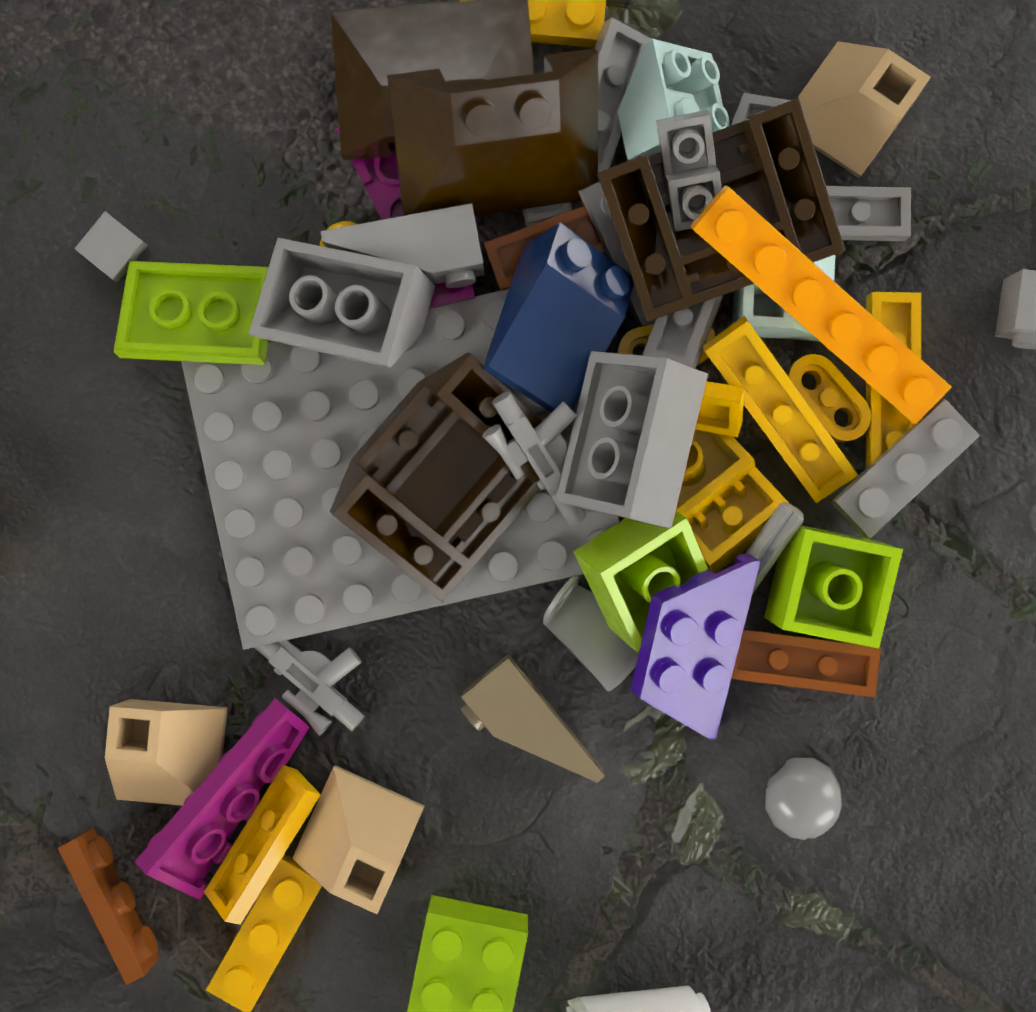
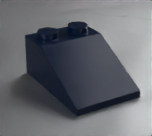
(555, 313)

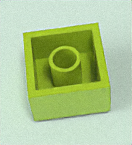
(633, 564)
(833, 586)
(468, 958)

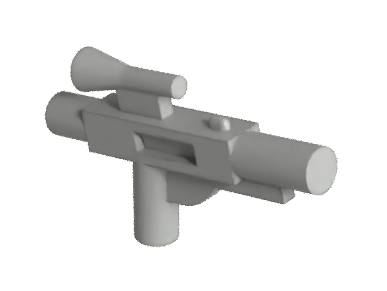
(540, 446)
(315, 678)

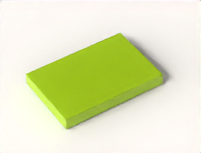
(190, 313)

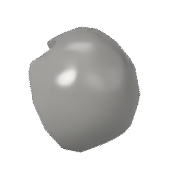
(803, 798)

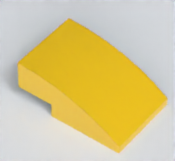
(724, 498)

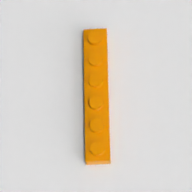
(819, 304)

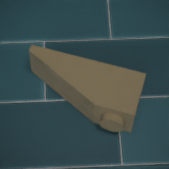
(521, 716)

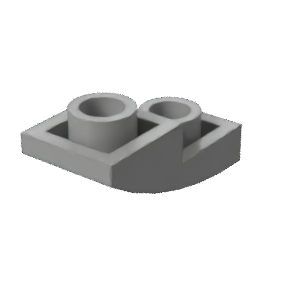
(688, 165)

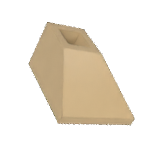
(858, 102)
(162, 749)
(357, 838)

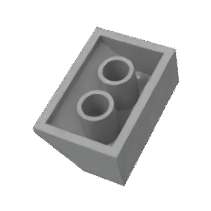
(341, 303)
(632, 436)

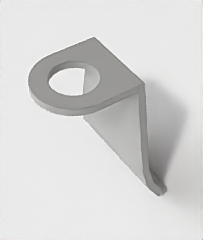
(584, 631)

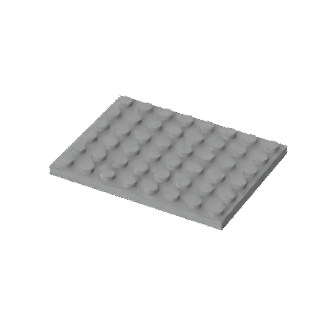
(275, 459)

